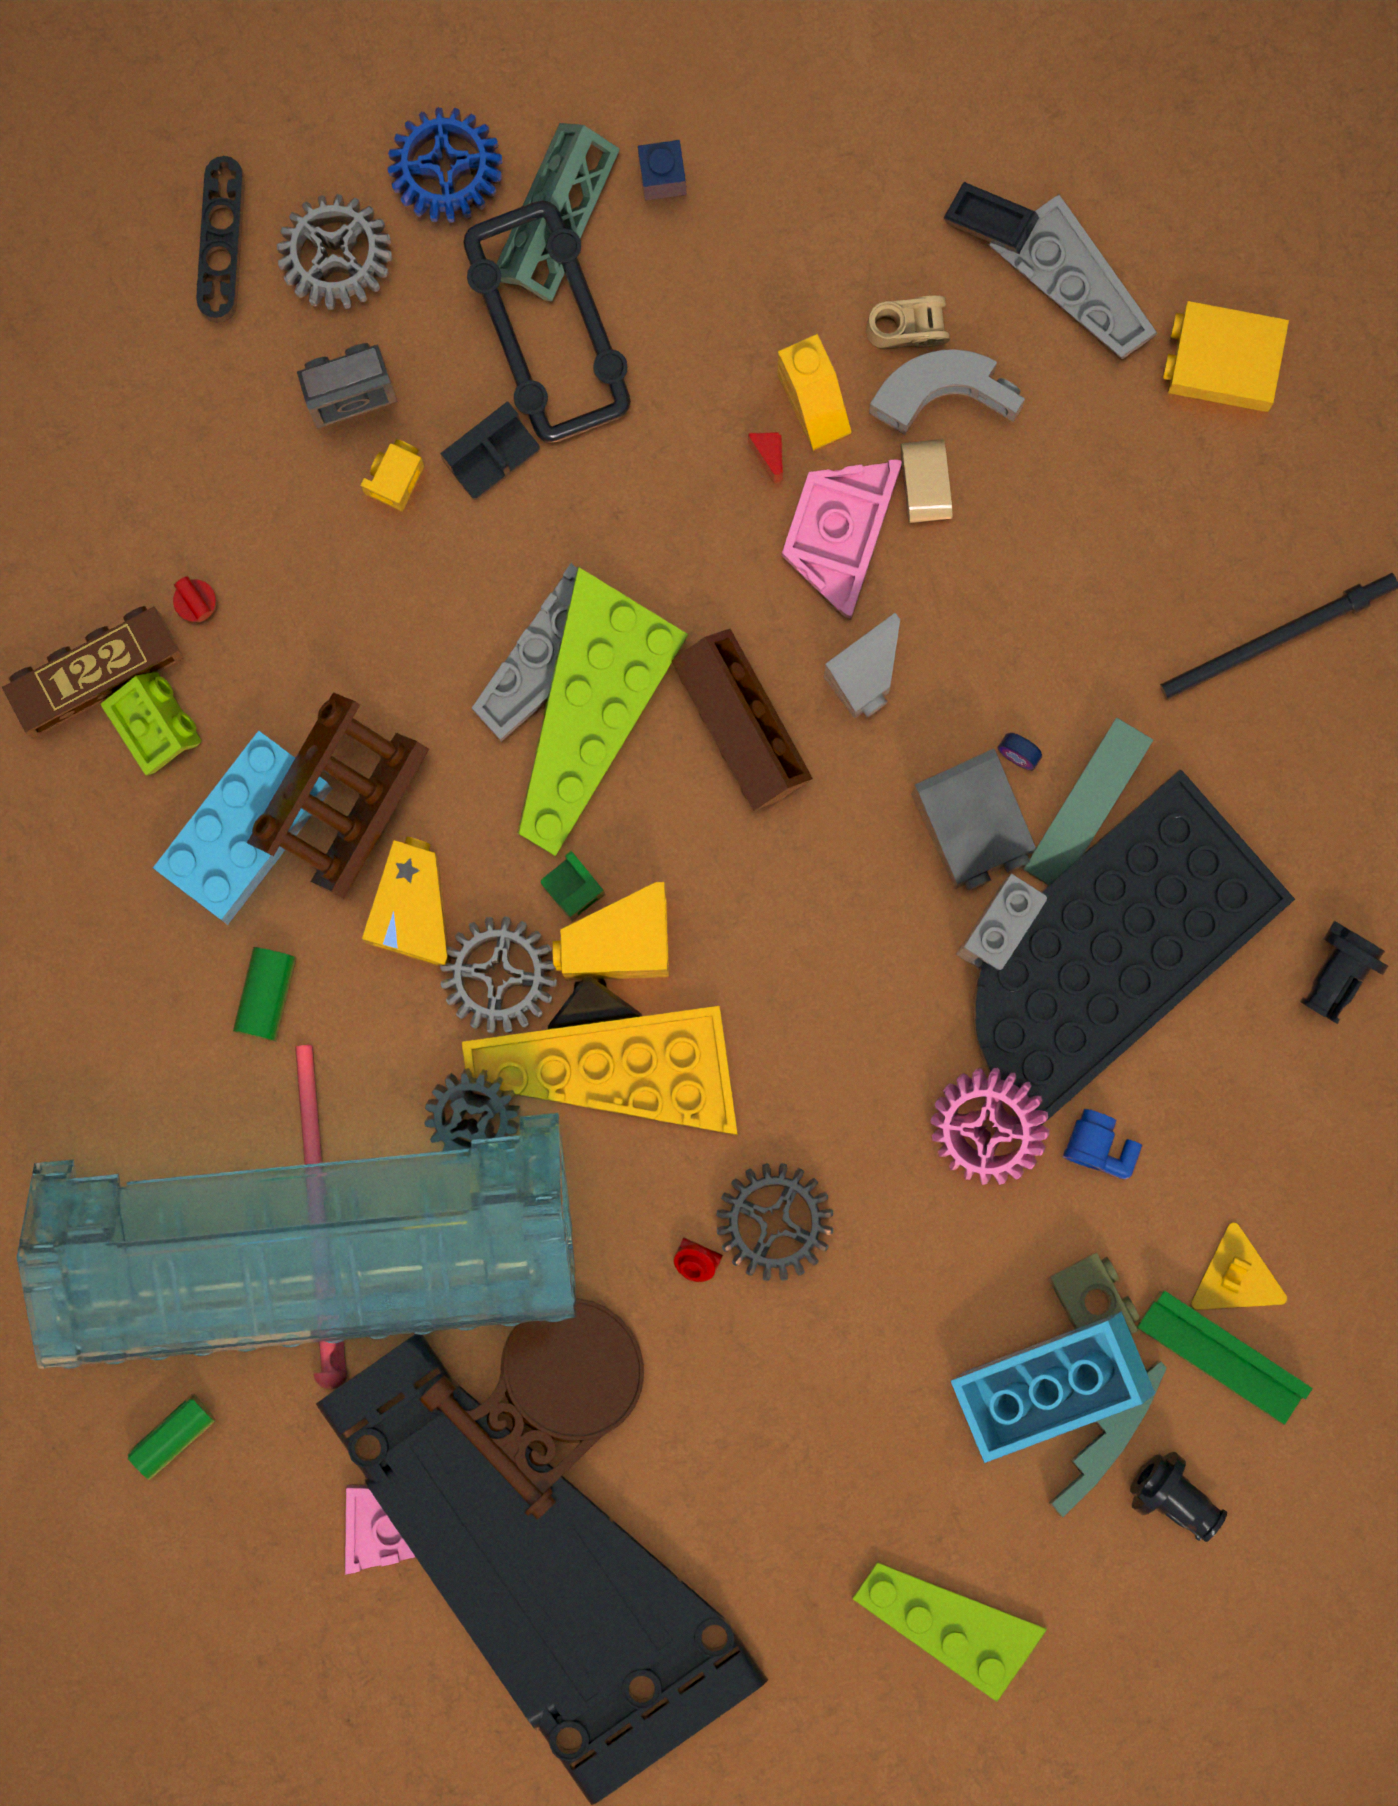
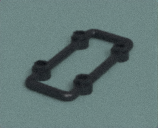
(485, 277)

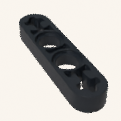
(225, 239)

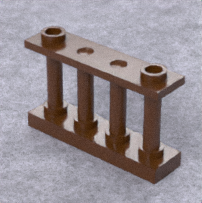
(368, 816)

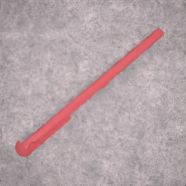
(331, 1354)

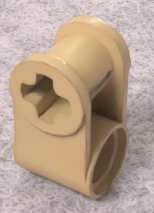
(911, 321)

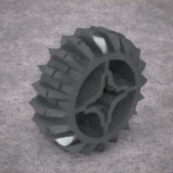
(791, 1188)

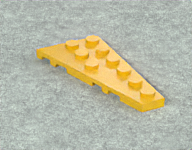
(640, 1067)

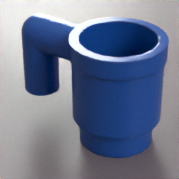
(1092, 1142)

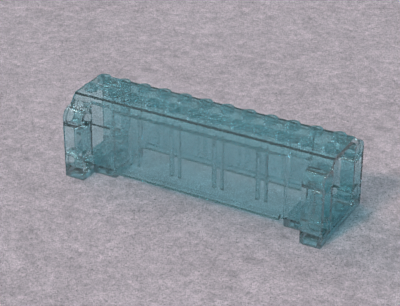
(298, 1251)

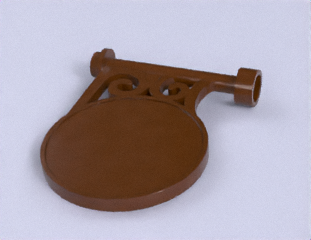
(564, 1383)

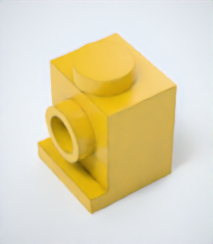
(394, 475)

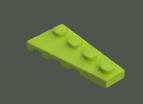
(959, 1632)

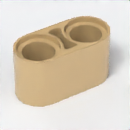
(926, 480)

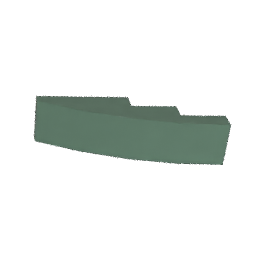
(1089, 801)
(1103, 1451)

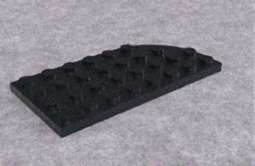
(1122, 942)

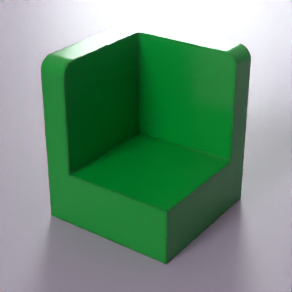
(572, 887)

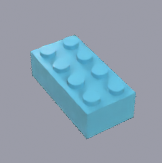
(212, 850)
(1053, 1387)

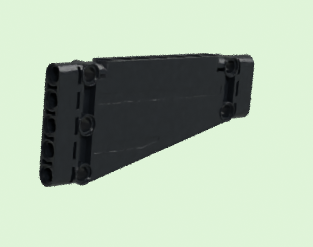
(553, 1601)

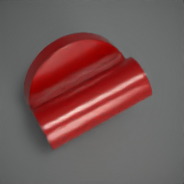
(193, 599)
(696, 1261)

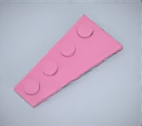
(370, 1533)

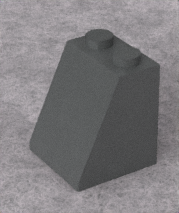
(974, 820)

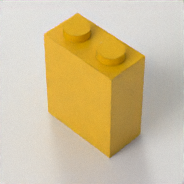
(1226, 356)

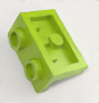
(151, 721)

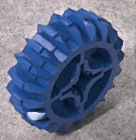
(429, 165)

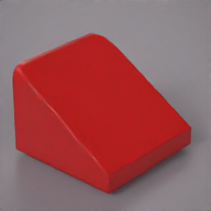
(769, 452)

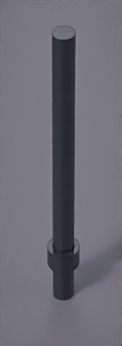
(1354, 600)

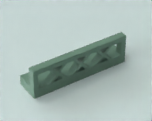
(552, 184)

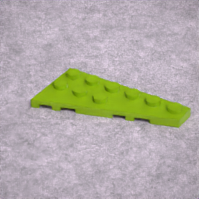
(599, 687)

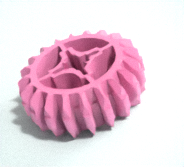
(1025, 1126)

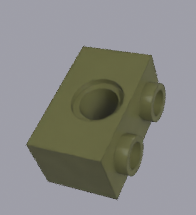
(1080, 1278)

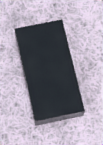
(991, 217)

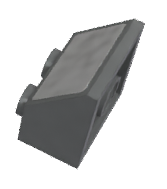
(346, 385)

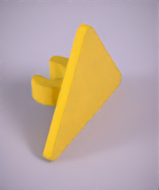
(1237, 1276)

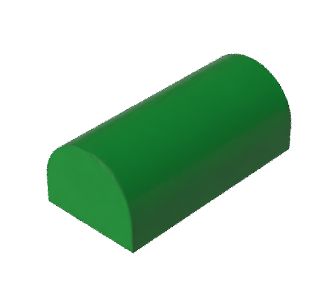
(264, 994)
(170, 1437)

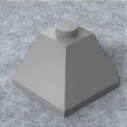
(864, 669)

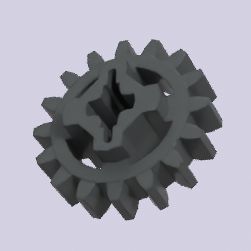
(465, 1100)

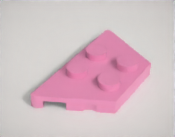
(839, 528)

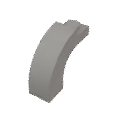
(938, 375)

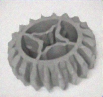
(325, 265)
(493, 1011)

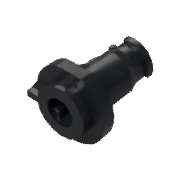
(1343, 971)
(1164, 1488)

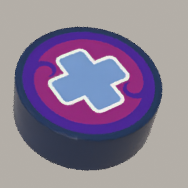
(1020, 751)

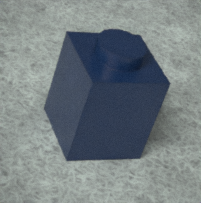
(662, 170)

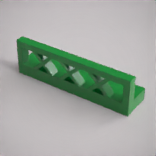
(1223, 1357)

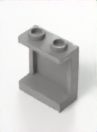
(1002, 924)

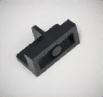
(490, 451)

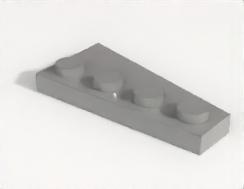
(1079, 279)
(526, 675)

